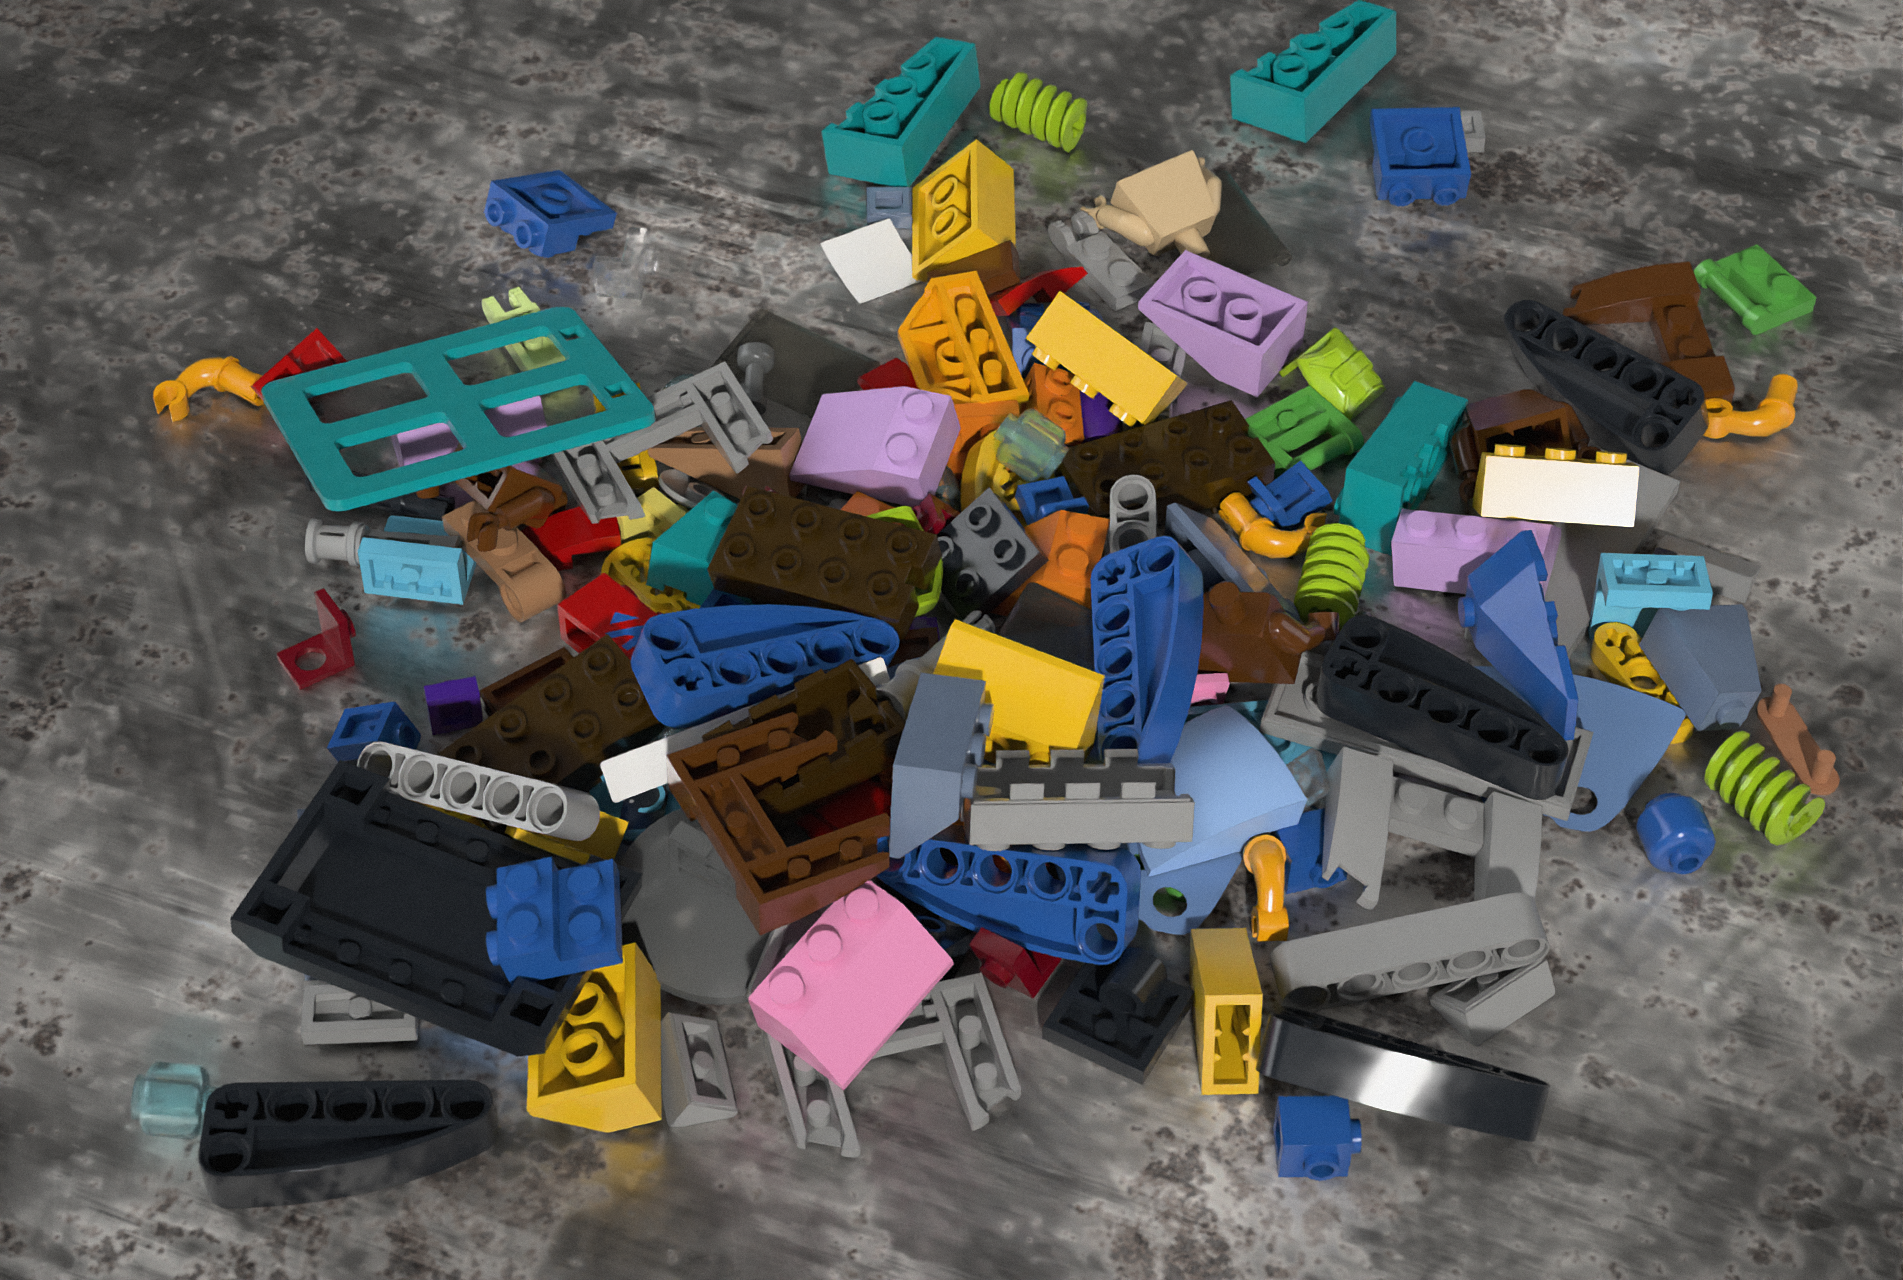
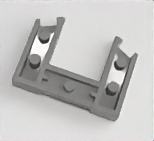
(705, 399)
(1371, 802)
(952, 1014)

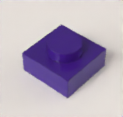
(453, 705)

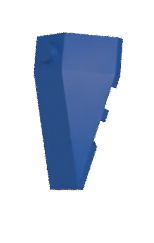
(1519, 630)

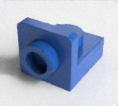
(372, 724)

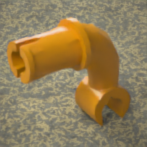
(218, 372)
(1771, 416)
(1258, 532)
(1266, 860)

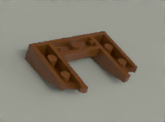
(1667, 300)
(772, 882)

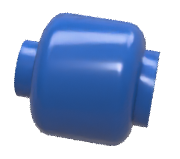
(1675, 833)

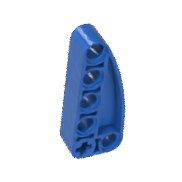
(1146, 645)
(734, 656)
(1029, 902)

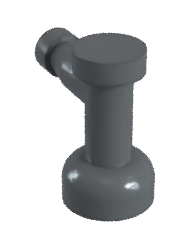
(755, 361)

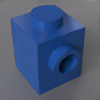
(1305, 854)
(1315, 1137)

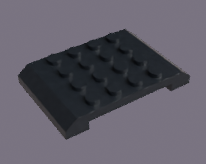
(399, 913)

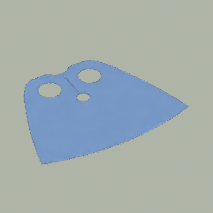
(1626, 743)

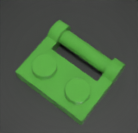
(1756, 288)
(1299, 421)

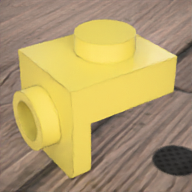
(659, 516)

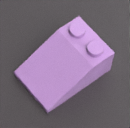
(1227, 321)
(879, 443)

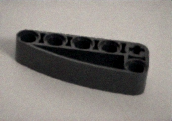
(1609, 400)
(1438, 708)
(1400, 1075)
(323, 1151)

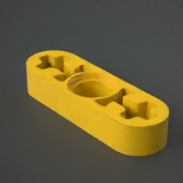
(1610, 663)

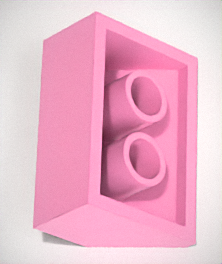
(850, 983)

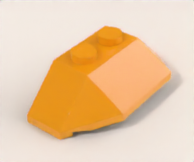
(959, 344)

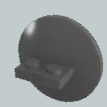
(690, 913)

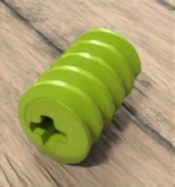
(1039, 110)
(1332, 572)
(1759, 793)

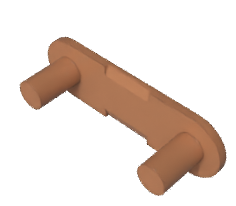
(1795, 742)

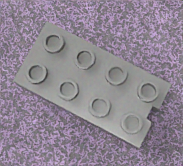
(1076, 803)

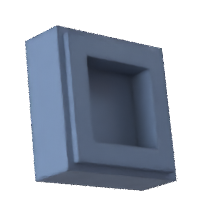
(890, 203)

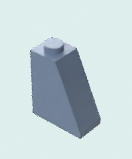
(1706, 663)

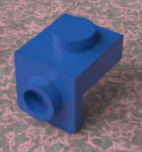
(1047, 497)
(1289, 497)

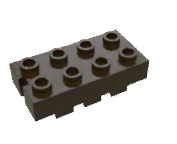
(1186, 458)
(823, 558)
(844, 705)
(565, 724)

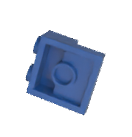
(1419, 155)
(546, 211)
(554, 919)

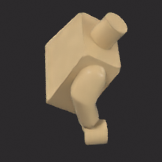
(1164, 206)

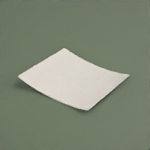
(871, 260)

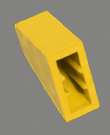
(1225, 1010)

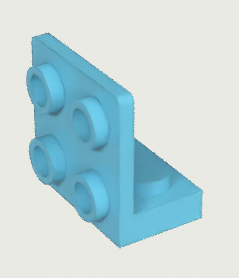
(415, 568)
(1637, 585)

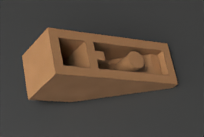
(768, 465)

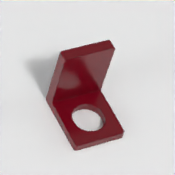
(332, 643)

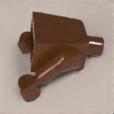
(1514, 419)
(514, 494)
(1255, 637)

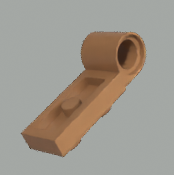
(516, 565)

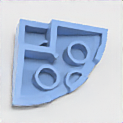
(1236, 788)

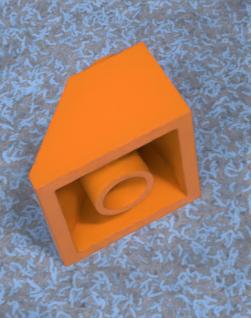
(1073, 548)

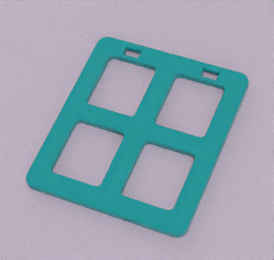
(455, 404)

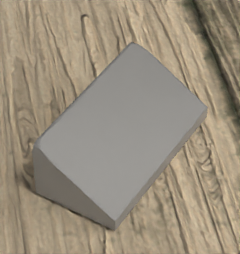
(1727, 574)
(1493, 1001)
(694, 1071)

